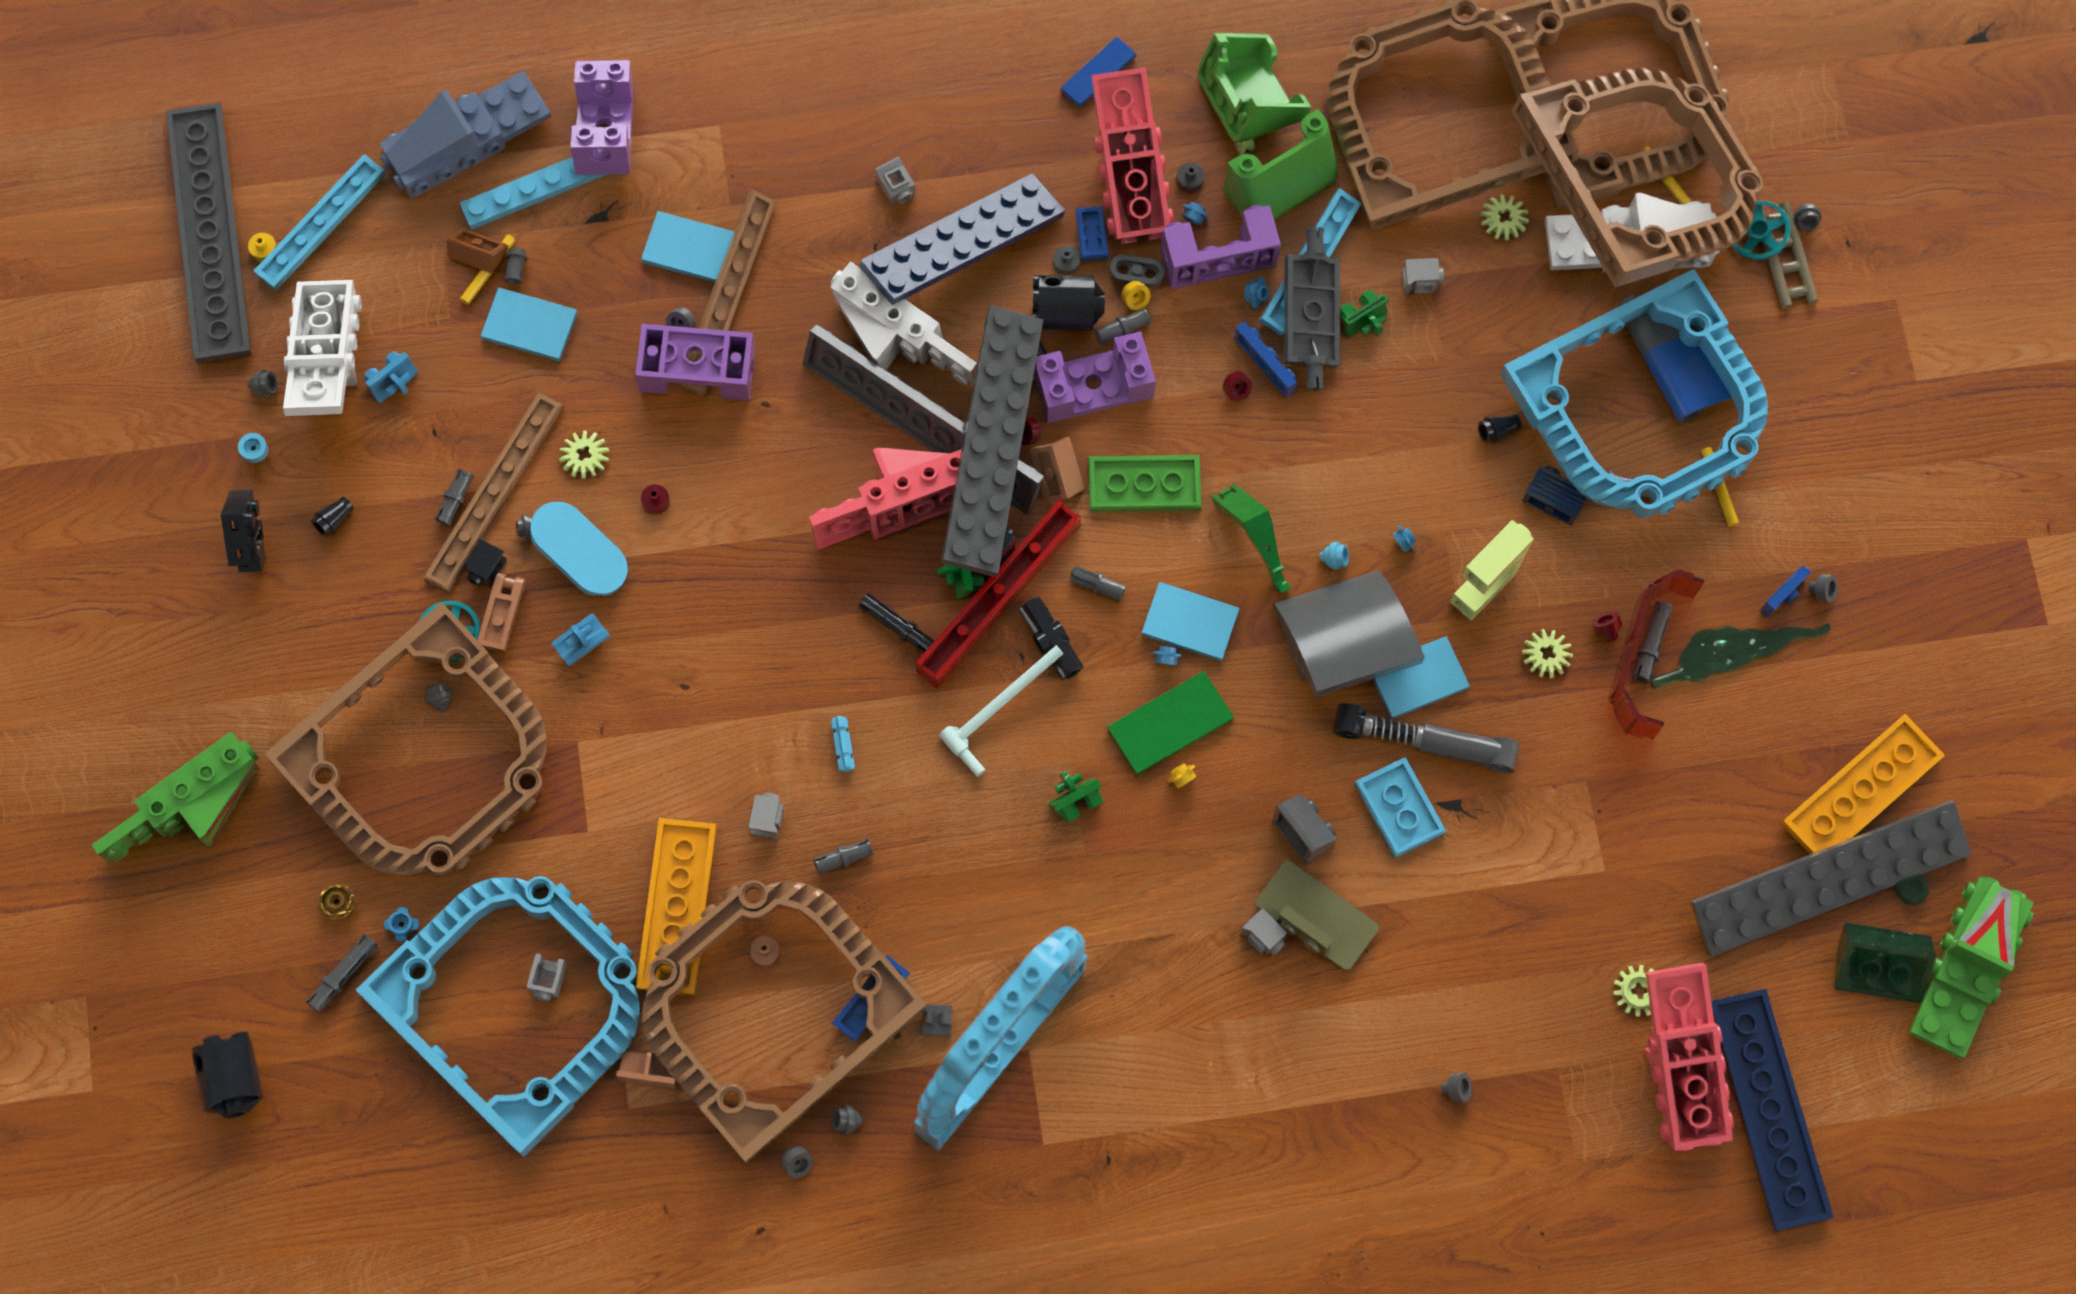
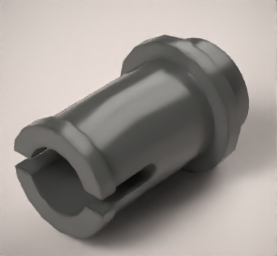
(516, 259)

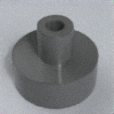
(1190, 177)
(1066, 260)
(681, 318)
(1824, 588)
(1458, 1087)
(797, 1162)

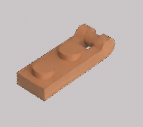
(501, 613)

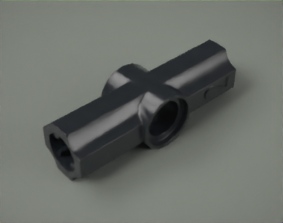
(1048, 634)

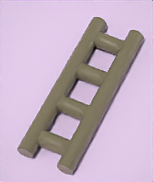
(1799, 265)

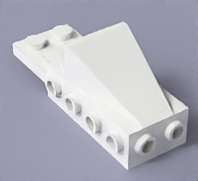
(1571, 250)
(891, 328)
(321, 347)

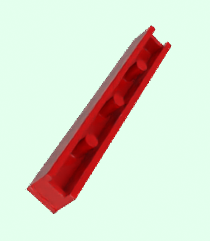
(997, 594)

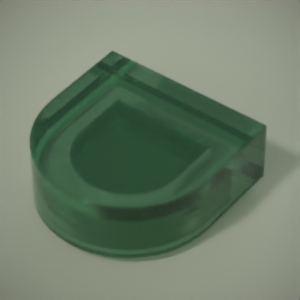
(1912, 889)

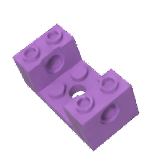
(603, 98)
(1254, 252)
(724, 362)
(1123, 376)

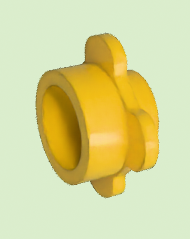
(1182, 775)

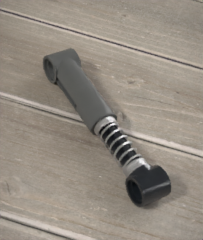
(1496, 753)

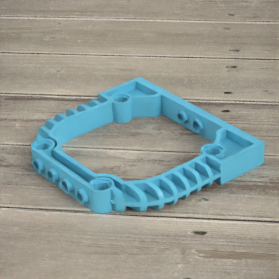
(1677, 304)
(999, 1034)
(518, 1116)

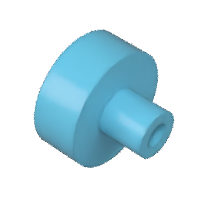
(253, 448)

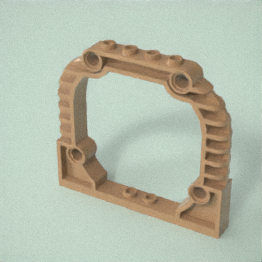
(1693, 56)
(1387, 197)
(1624, 251)
(437, 640)
(752, 1124)

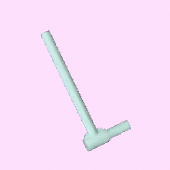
(957, 739)

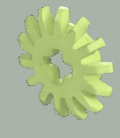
(1506, 227)
(587, 464)
(1536, 655)
(1629, 982)

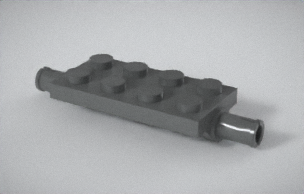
(1312, 310)

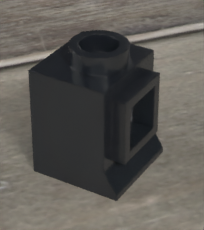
(484, 564)

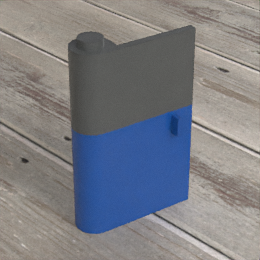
(1679, 370)

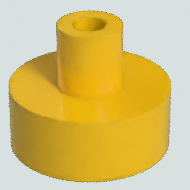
(261, 246)
(1135, 295)

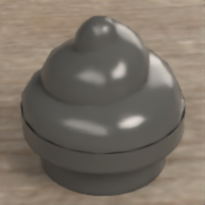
(1807, 217)
(263, 383)
(439, 695)
(846, 1120)

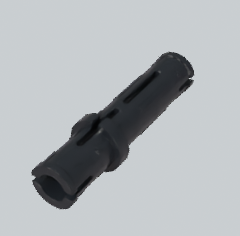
(904, 629)

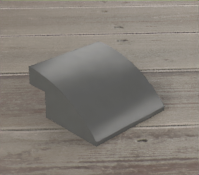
(1348, 633)

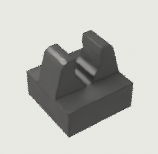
(937, 1020)

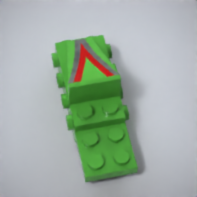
(197, 792)
(1971, 965)

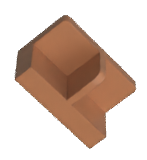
(1059, 469)
(644, 1070)

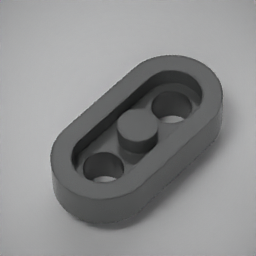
(1137, 269)

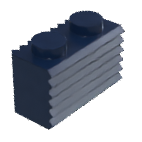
(1554, 495)

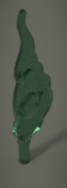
(1728, 650)

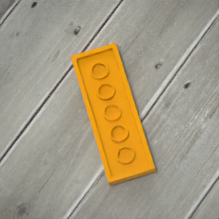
(1864, 787)
(676, 892)

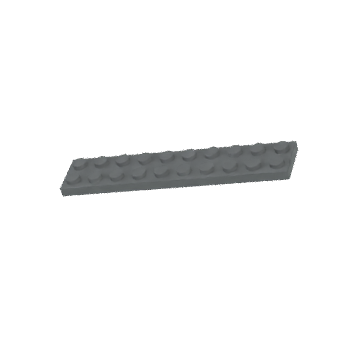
(208, 233)
(901, 405)
(992, 441)
(1830, 878)

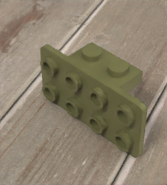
(1317, 915)

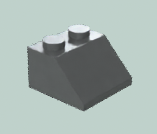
(1304, 828)

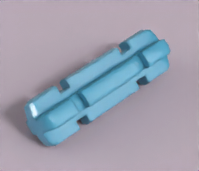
(842, 744)

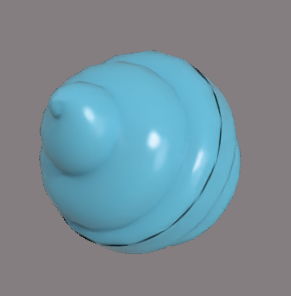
(1335, 555)

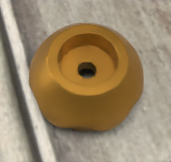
(332, 893)

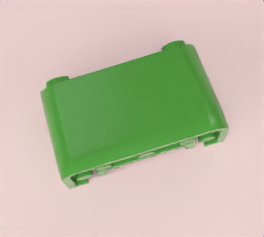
(1244, 88)
(1289, 177)

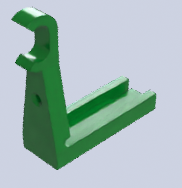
(1258, 526)

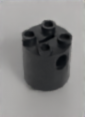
(1067, 302)
(227, 1075)

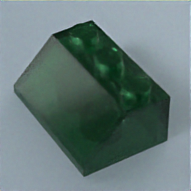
(1883, 962)

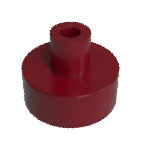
(1237, 386)
(1031, 431)
(655, 499)
(1607, 625)

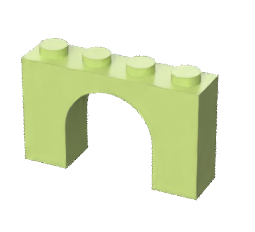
(1492, 569)

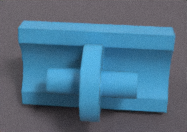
(391, 377)
(580, 639)

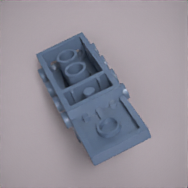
(461, 133)

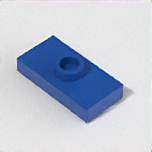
(1091, 233)
(1786, 592)

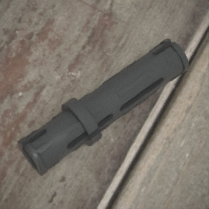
(1649, 652)
(342, 972)

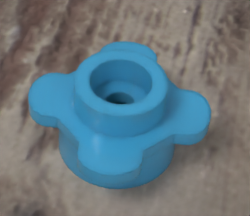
(1194, 213)
(1256, 292)
(1405, 539)
(1166, 655)
(401, 915)

